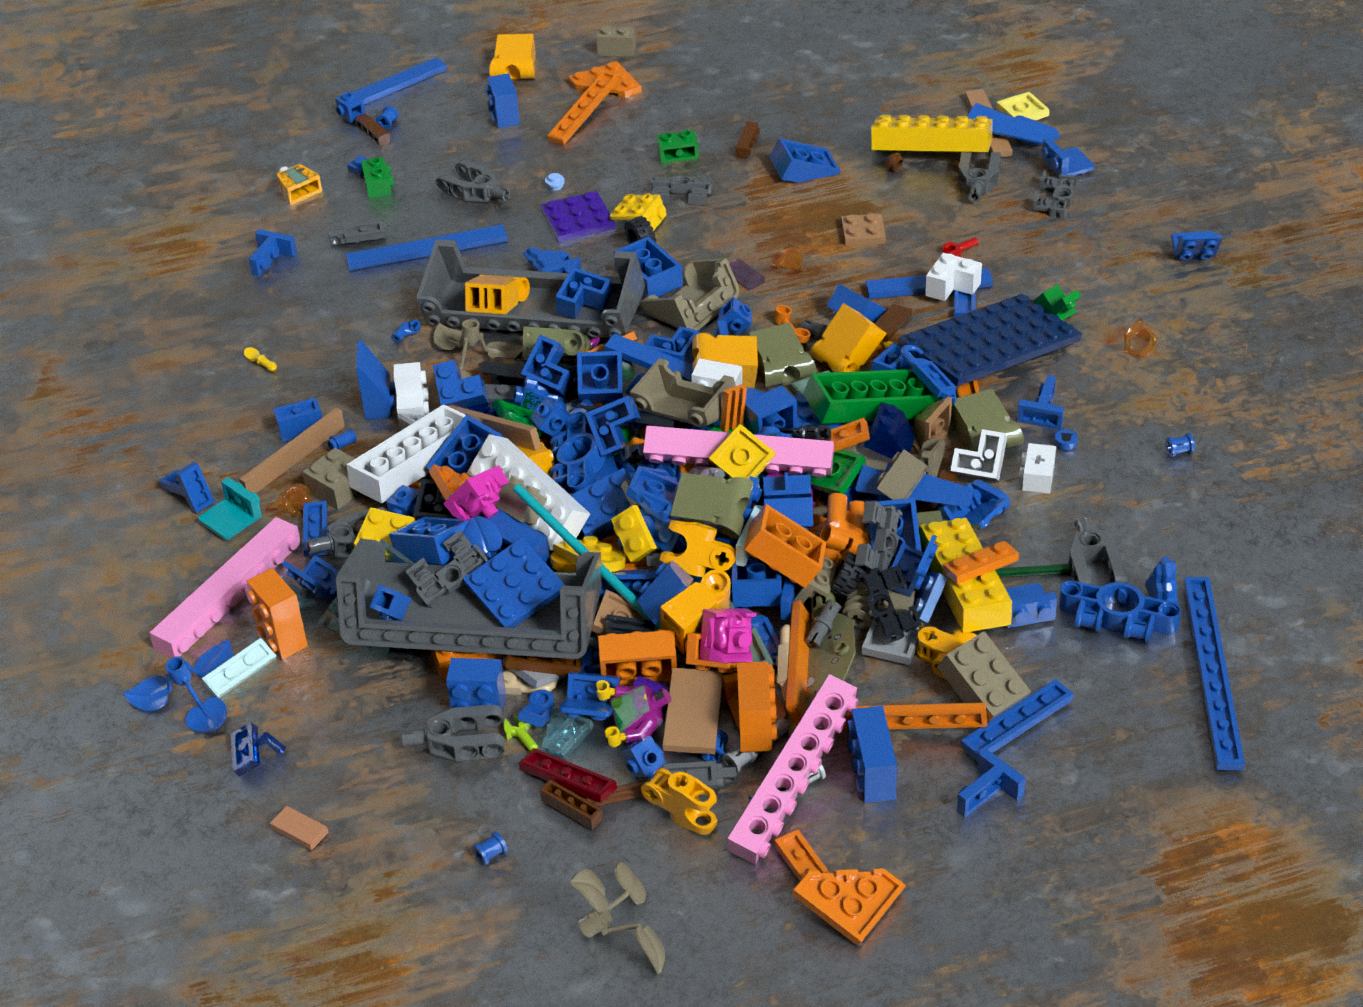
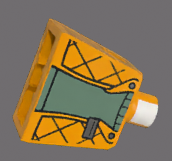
(298, 183)

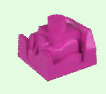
(477, 495)
(726, 635)

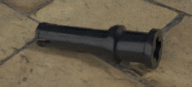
(809, 432)

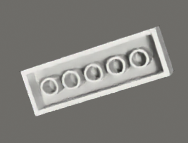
(403, 456)
(514, 462)

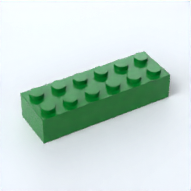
(858, 394)

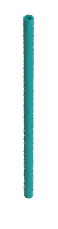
(580, 548)

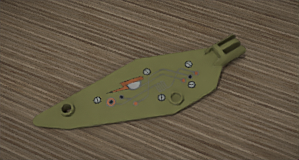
(831, 658)

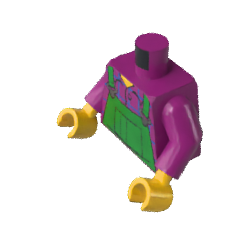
(635, 711)

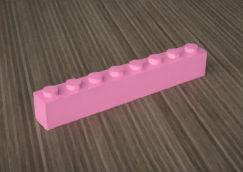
(696, 447)
(224, 588)

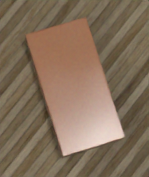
(299, 828)

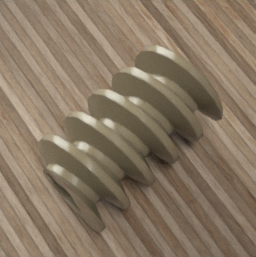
(858, 607)

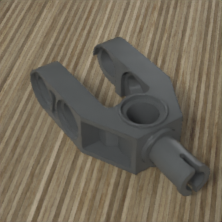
(977, 180)
(477, 188)
(339, 536)
(1092, 547)
(440, 730)

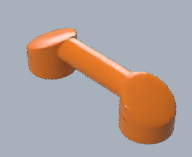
(782, 315)

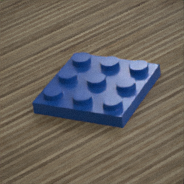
(514, 584)

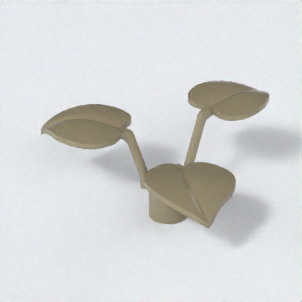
(449, 339)
(600, 918)

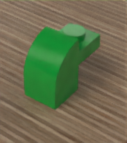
(1057, 302)

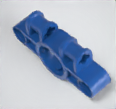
(572, 444)
(1090, 603)

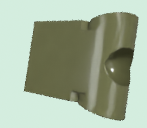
(571, 340)
(781, 356)
(985, 412)
(713, 502)

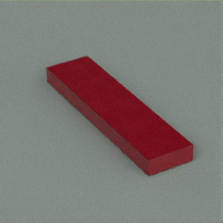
(568, 775)

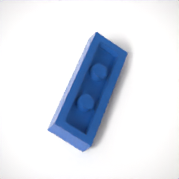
(314, 524)

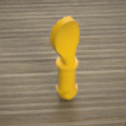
(254, 355)

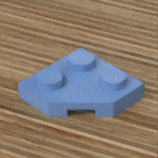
(928, 594)

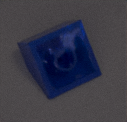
(890, 432)

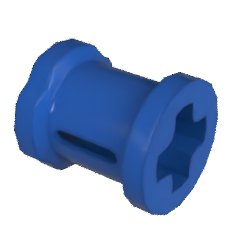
(387, 117)
(1187, 441)
(722, 739)
(490, 848)

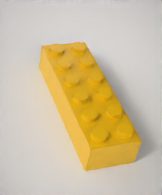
(932, 134)
(978, 601)

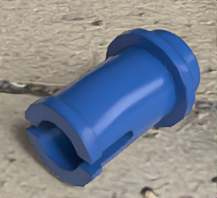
(341, 440)

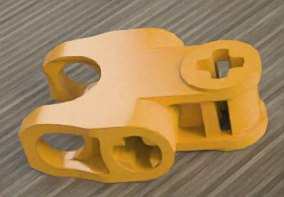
(701, 549)
(939, 646)
(680, 797)

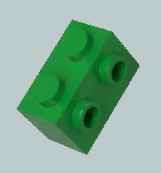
(677, 146)
(377, 177)

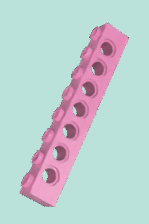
(753, 846)

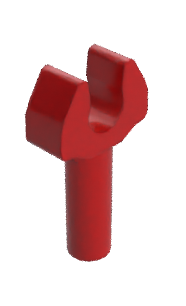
(955, 249)

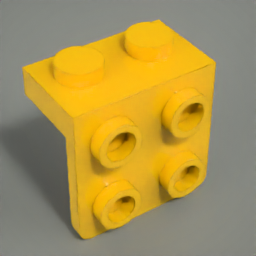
(640, 205)
(634, 534)

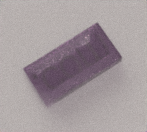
(746, 275)

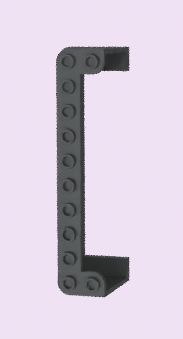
(443, 296)
(459, 618)

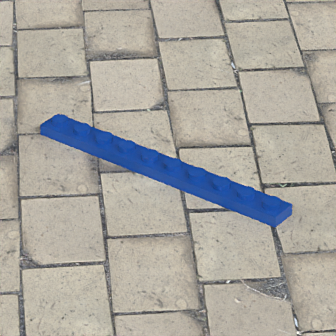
(1213, 674)

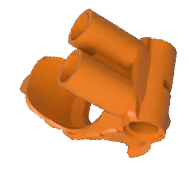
(842, 527)

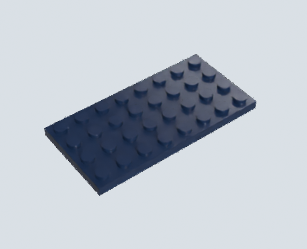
(991, 339)

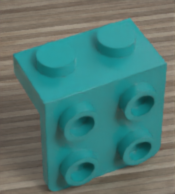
(234, 512)

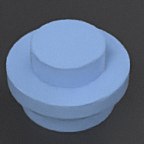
(554, 181)

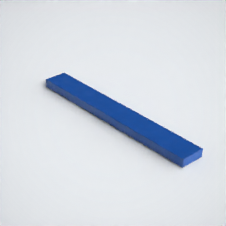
(424, 247)
(647, 356)

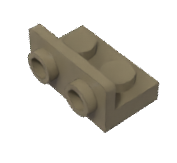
(821, 582)

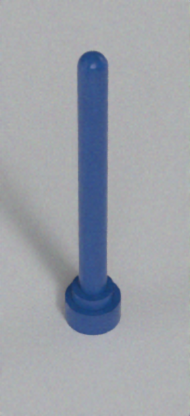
(627, 465)

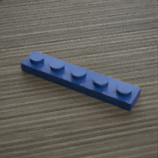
(1017, 719)

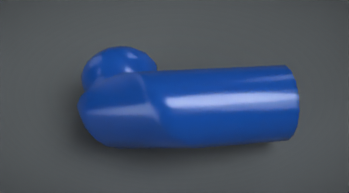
(406, 329)
(590, 657)

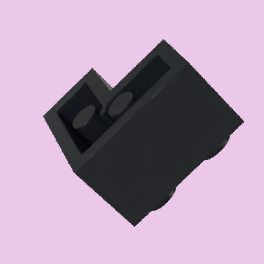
(430, 502)

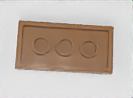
(693, 711)

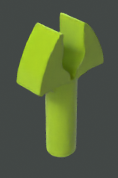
(520, 732)

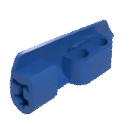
(1016, 127)

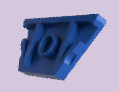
(654, 491)

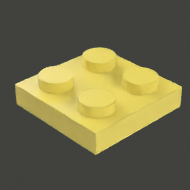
(1024, 105)

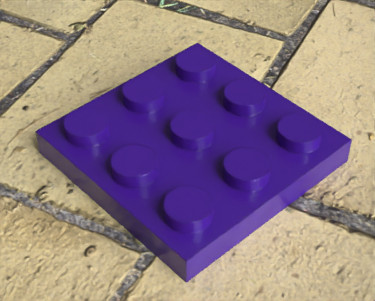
(577, 216)

